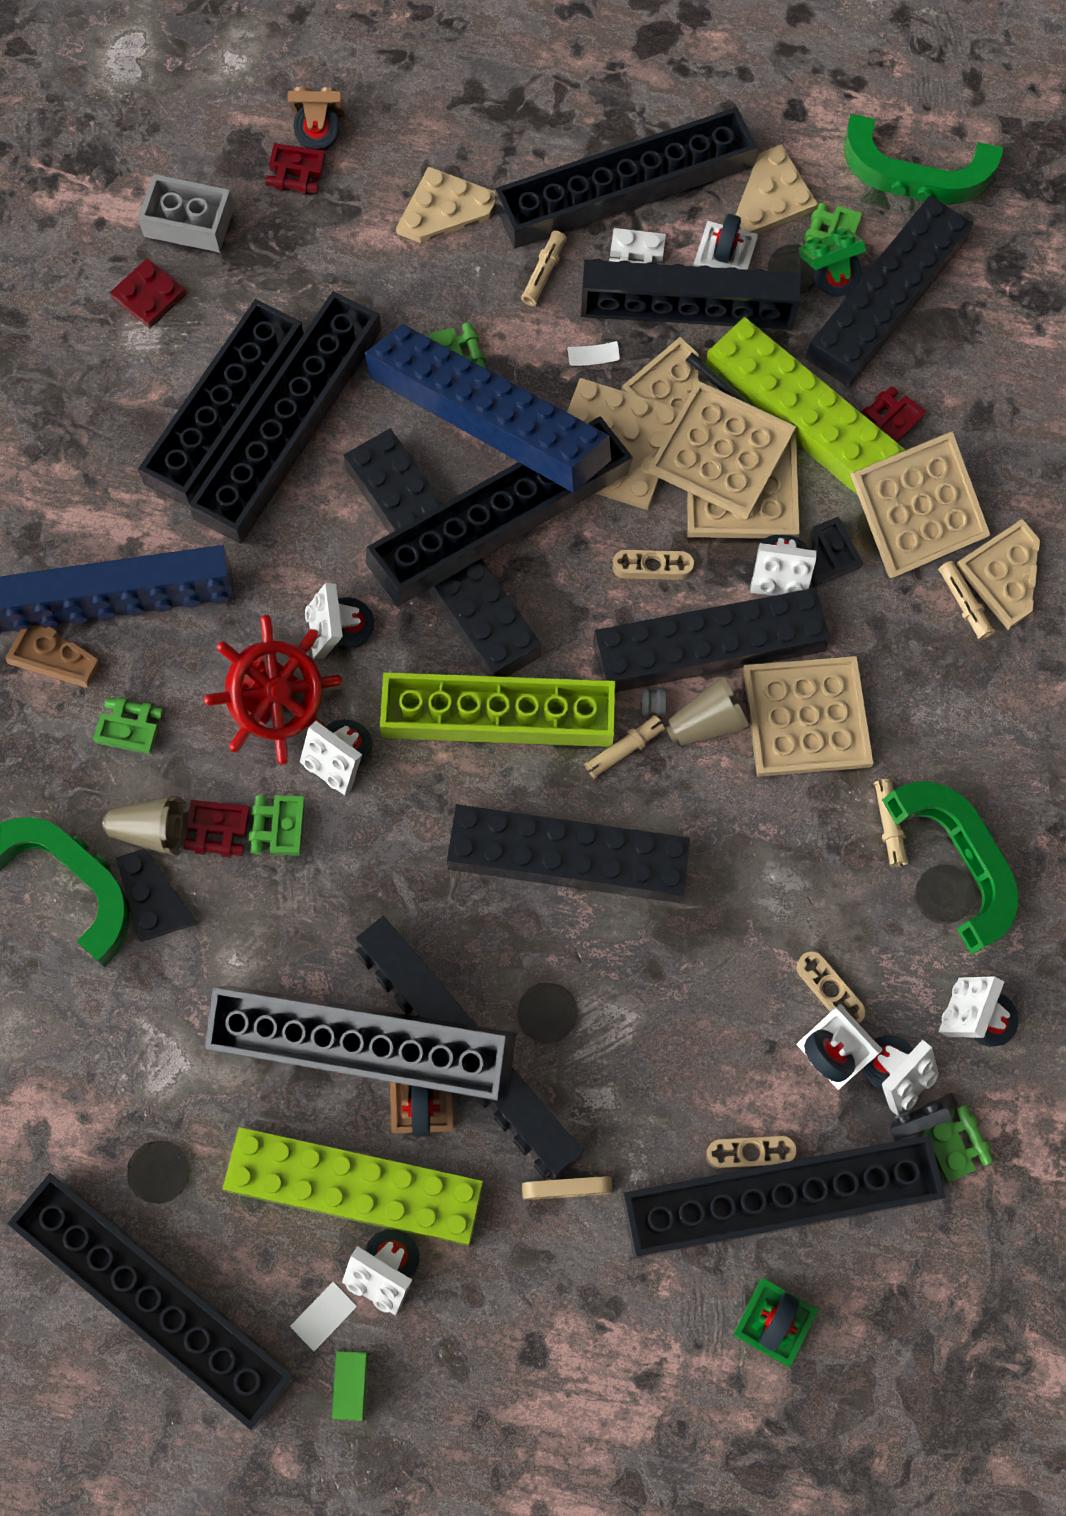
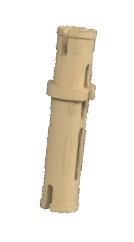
(555, 245)
(971, 609)
(635, 739)
(893, 834)

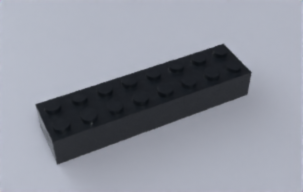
(888, 291)
(689, 294)
(220, 402)
(711, 640)
(568, 853)

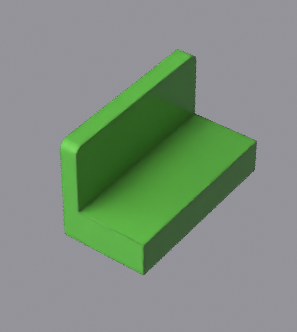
(350, 1386)

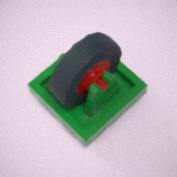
(835, 261)
(775, 1322)

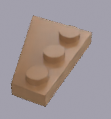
(51, 655)

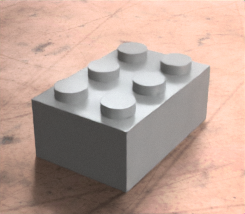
(186, 213)

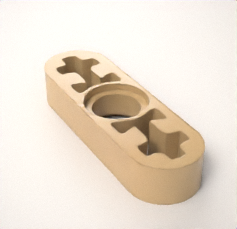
(661, 556)
(809, 977)
(728, 1163)
(567, 1188)

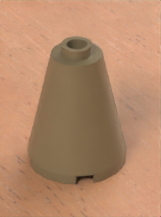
(708, 716)
(150, 824)

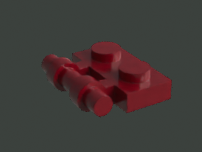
(295, 161)
(901, 416)
(216, 818)

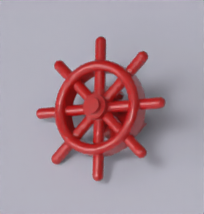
(269, 687)

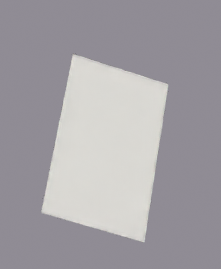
(323, 1316)

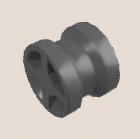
(653, 701)

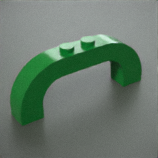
(914, 179)
(976, 848)
(113, 915)

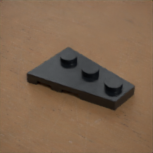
(151, 898)

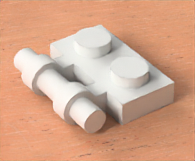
(637, 245)

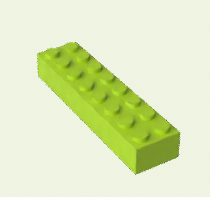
(783, 387)
(497, 709)
(353, 1186)

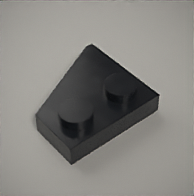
(834, 552)
(924, 1117)

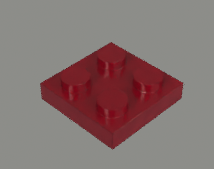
(148, 293)

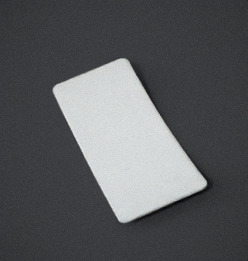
(593, 354)

